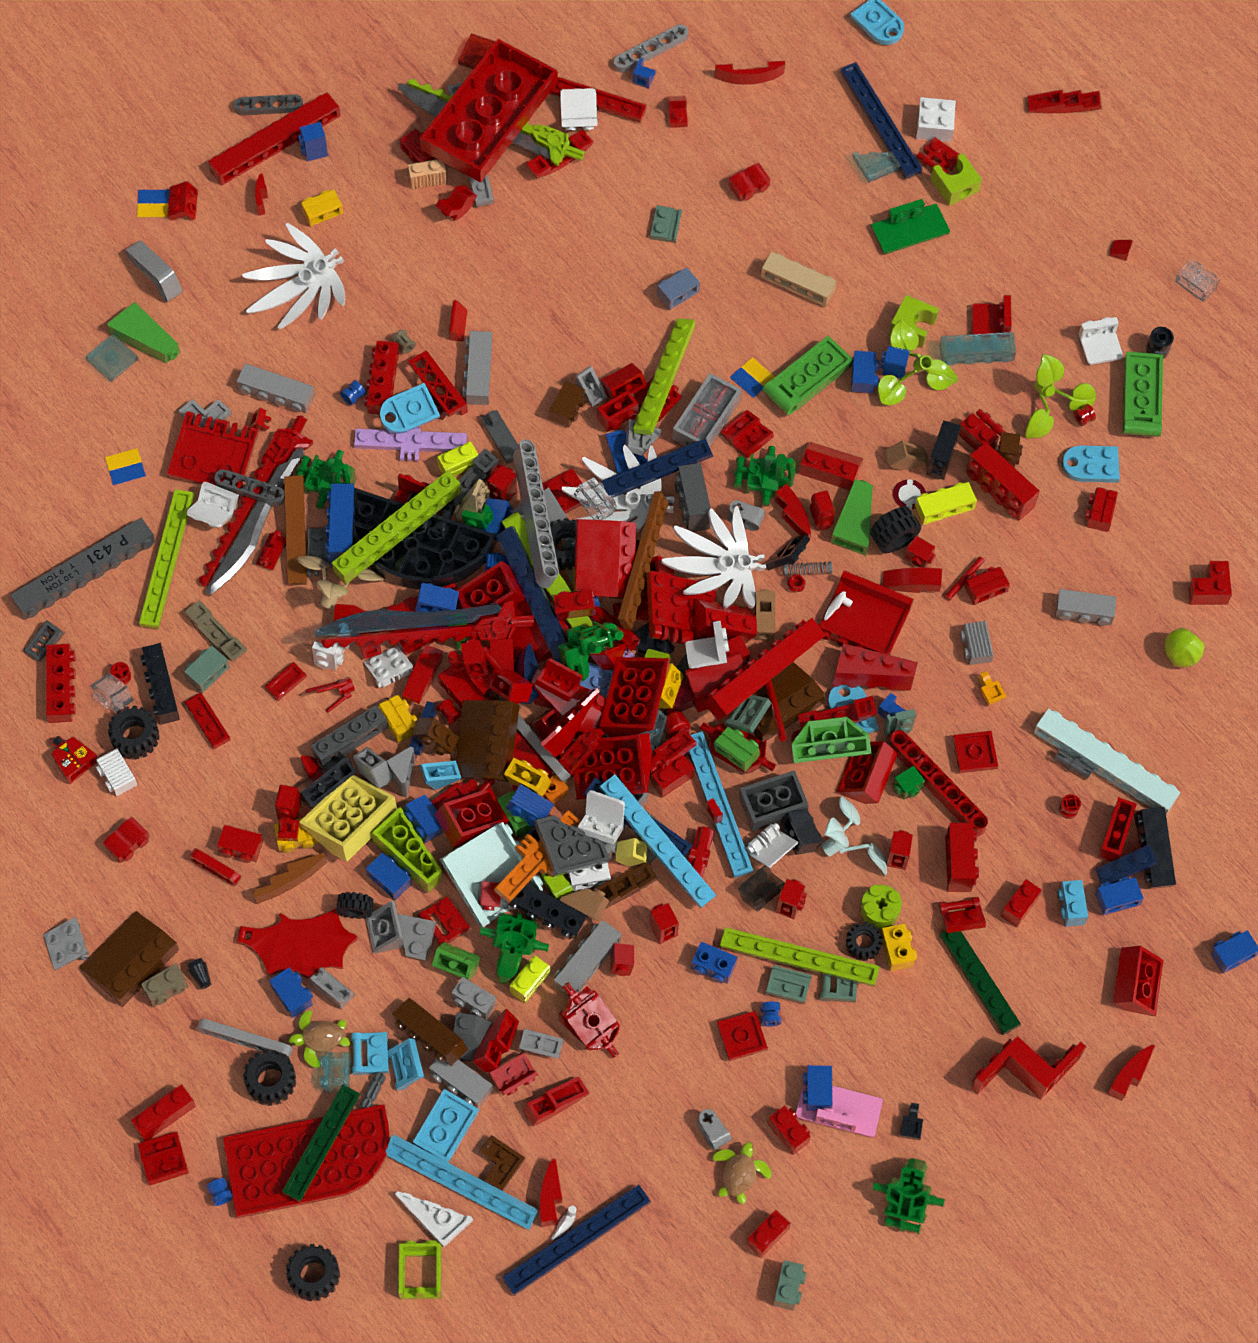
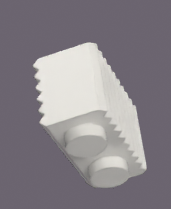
(116, 772)

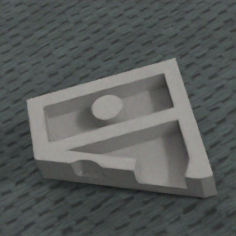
(639, 443)
(417, 936)

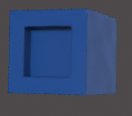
(642, 75)
(889, 706)

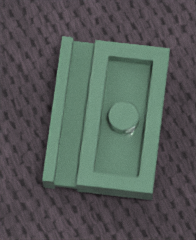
(666, 224)
(901, 721)
(788, 984)

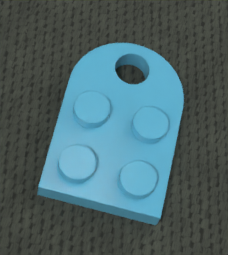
(877, 21)
(410, 410)
(1093, 464)
(836, 700)

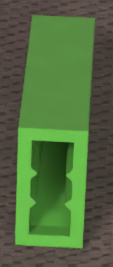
(142, 332)
(854, 522)

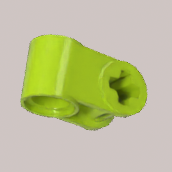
(557, 886)

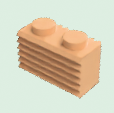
(427, 174)

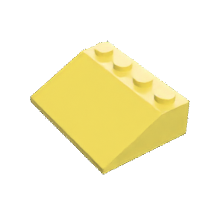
(349, 816)

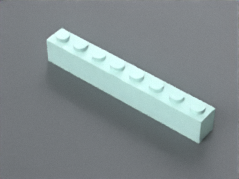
(1106, 762)

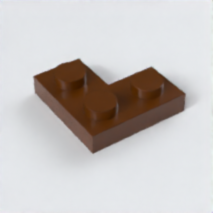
(506, 1162)

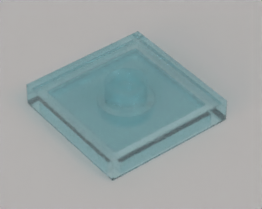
(111, 358)

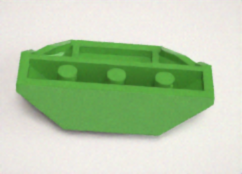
(830, 740)

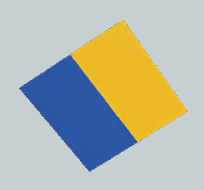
(153, 203)
(752, 377)
(125, 466)

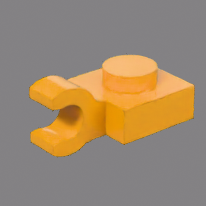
(991, 690)

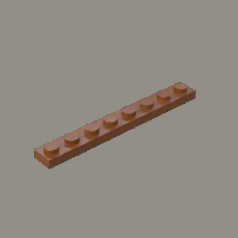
(642, 560)

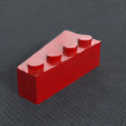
(873, 669)

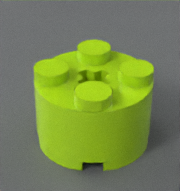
(881, 896)

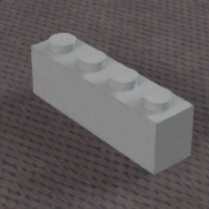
(478, 368)
(275, 388)
(588, 957)

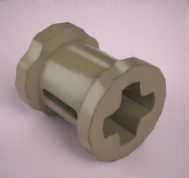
(402, 336)

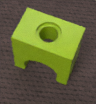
(958, 186)
(916, 311)

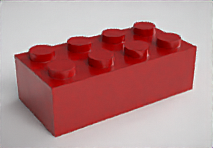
(1002, 481)

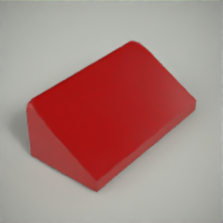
(457, 322)

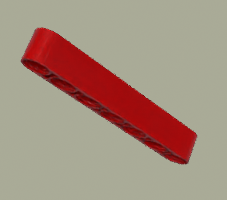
(935, 773)

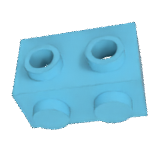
(1073, 903)

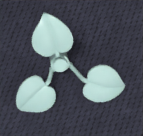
(839, 841)

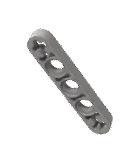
(656, 42)
(533, 739)
(242, 1037)

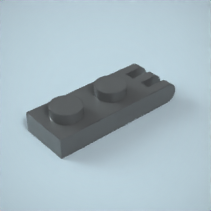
(316, 546)

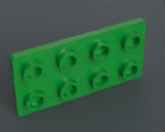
(910, 226)

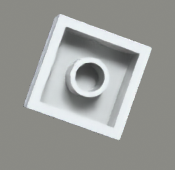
(936, 119)

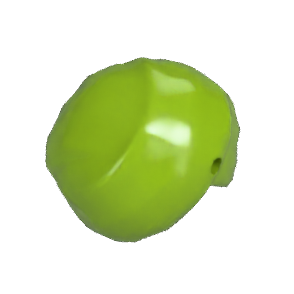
(1183, 648)

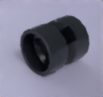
(1160, 341)

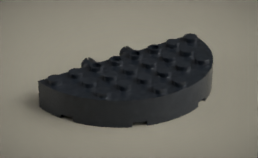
(433, 553)

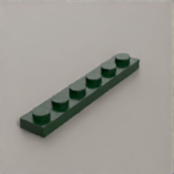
(980, 981)
(321, 1143)

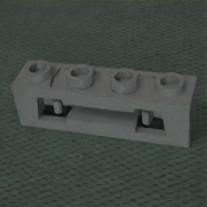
(350, 735)

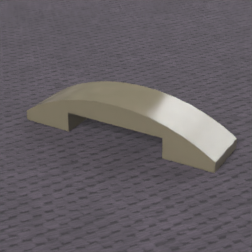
(215, 632)

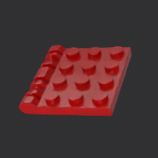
(205, 451)
(671, 608)

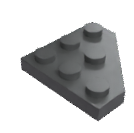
(568, 846)

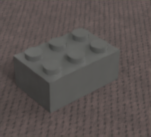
(693, 497)
(772, 799)

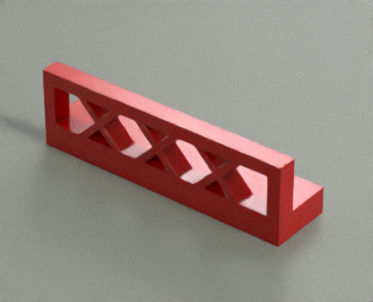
(440, 381)

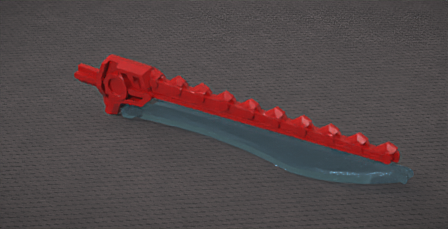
(489, 623)

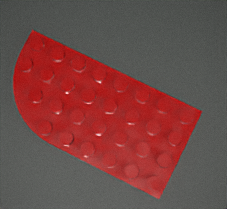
(266, 1158)

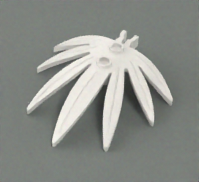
(314, 273)
(635, 501)
(731, 564)

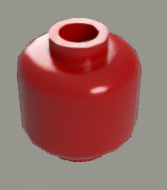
(675, 723)

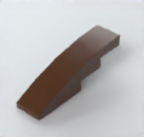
(627, 884)

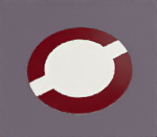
(907, 492)

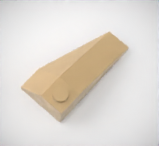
(474, 500)

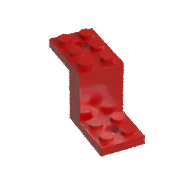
(1028, 1067)

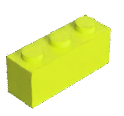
(945, 503)

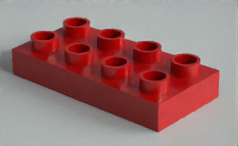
(489, 110)

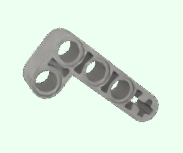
(155, 270)

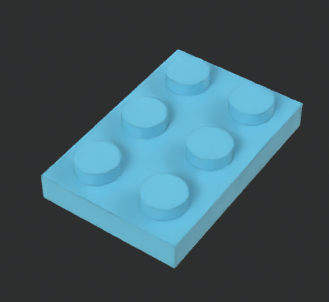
(446, 1125)

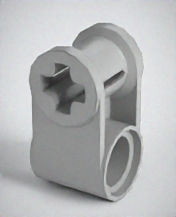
(751, 515)
(715, 1132)

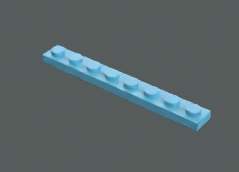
(713, 788)
(659, 843)
(461, 1182)

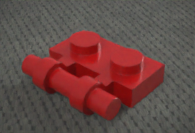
(941, 153)

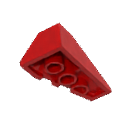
(594, 714)
(562, 732)

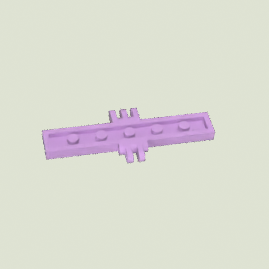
(408, 442)

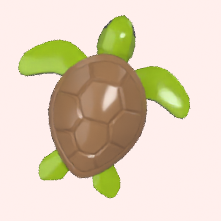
(318, 1037)
(740, 1171)

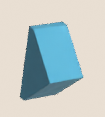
(440, 773)

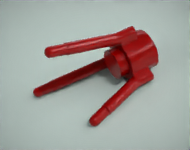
(343, 686)

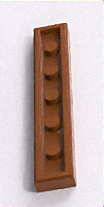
(295, 529)

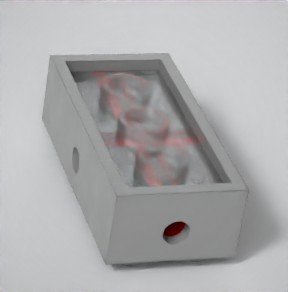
(707, 412)

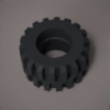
(895, 529)
(559, 531)
(130, 718)
(269, 1093)
(313, 1255)

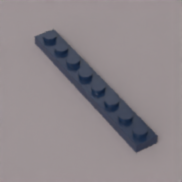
(881, 120)
(534, 594)
(576, 1240)

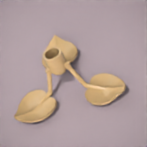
(332, 591)

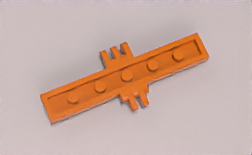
(533, 862)

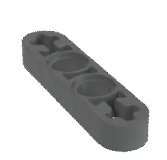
(268, 104)
(251, 484)

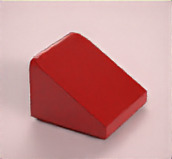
(1120, 249)
(310, 765)

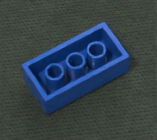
(339, 520)

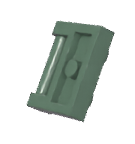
(748, 714)
(845, 990)

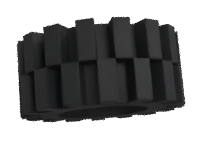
(354, 905)
(868, 930)

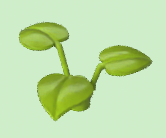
(939, 373)
(1047, 373)

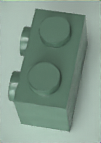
(206, 668)
(788, 1285)

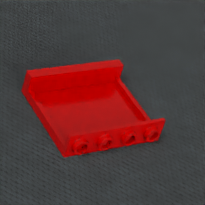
(871, 620)

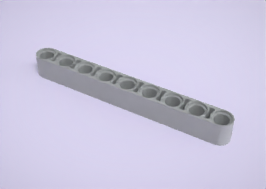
(535, 514)

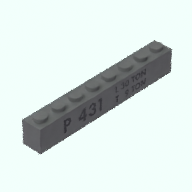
(83, 568)

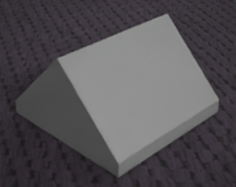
(402, 769)
(385, 929)

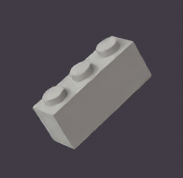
(1085, 607)
(461, 1081)

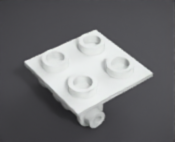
(389, 665)
(771, 846)

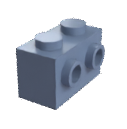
(678, 288)

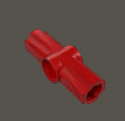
(629, 637)
(701, 850)

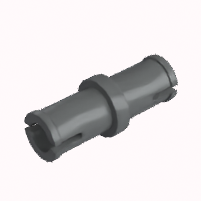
(1073, 764)

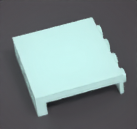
(484, 859)

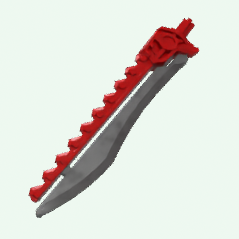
(282, 453)

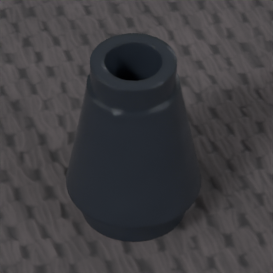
(199, 972)

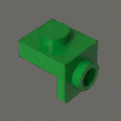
(478, 520)

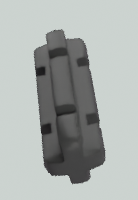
(373, 1090)

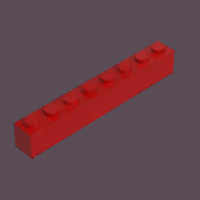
(272, 139)
(764, 669)
(461, 688)

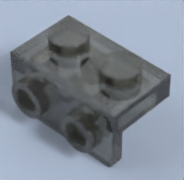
(760, 888)

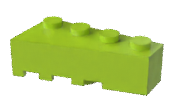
(401, 842)

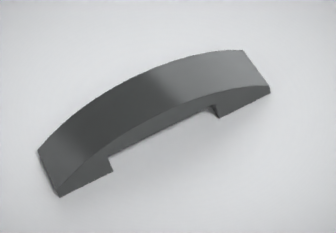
(481, 469)

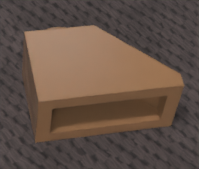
(906, 456)
(588, 902)

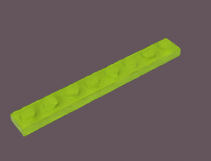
(664, 376)
(166, 559)
(800, 957)

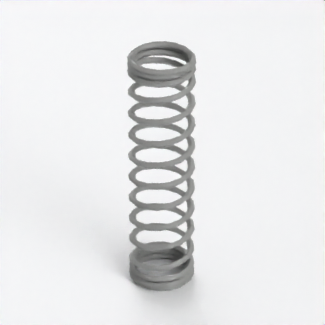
(828, 567)

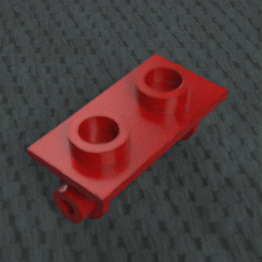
(271, 550)

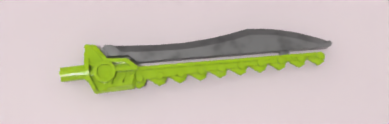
(536, 138)

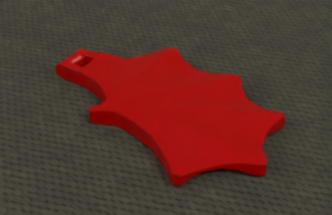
(300, 944)

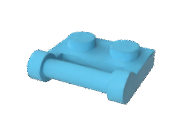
(376, 1050)
(406, 1063)

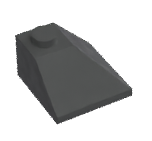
(472, 1031)

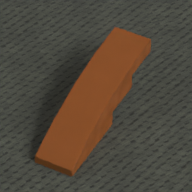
(297, 873)

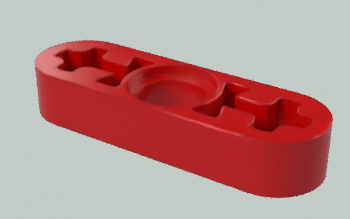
(214, 867)

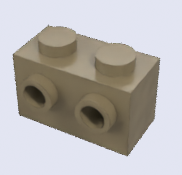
(164, 985)

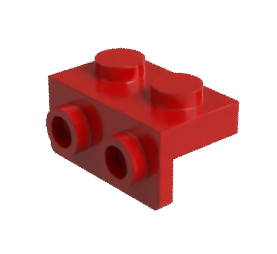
(182, 201)
(559, 680)
(513, 1074)

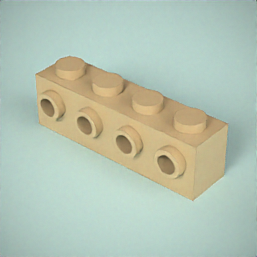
(798, 279)

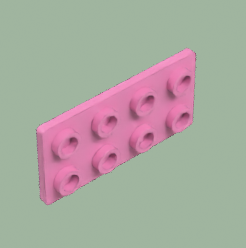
(850, 1112)

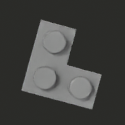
(216, 410)

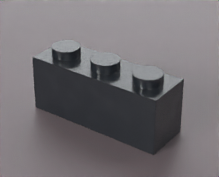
(326, 780)

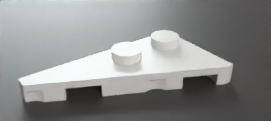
(439, 1221)

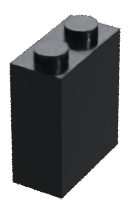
(943, 450)

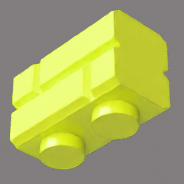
(458, 459)
(529, 979)

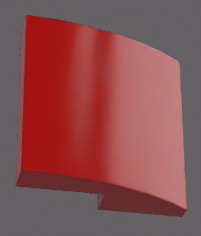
(747, 434)
(163, 1158)

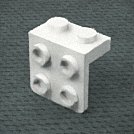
(578, 108)
(1100, 341)
(213, 505)
(708, 650)
(328, 657)
(603, 817)

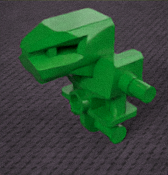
(323, 474)
(765, 474)
(587, 641)
(514, 939)
(908, 1197)

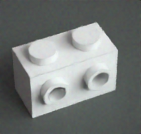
(589, 877)

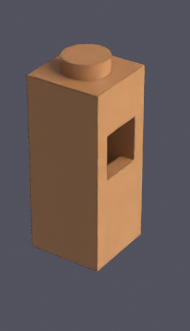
(765, 614)

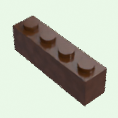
(430, 1032)

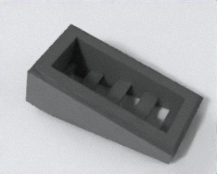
(39, 637)

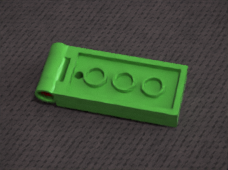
(808, 375)
(1142, 394)

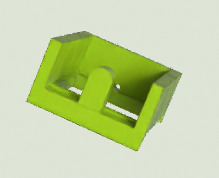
(411, 1249)

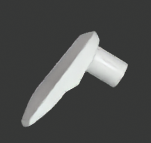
(841, 598)
(565, 1222)

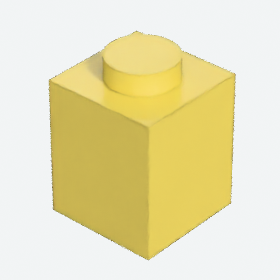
(631, 852)

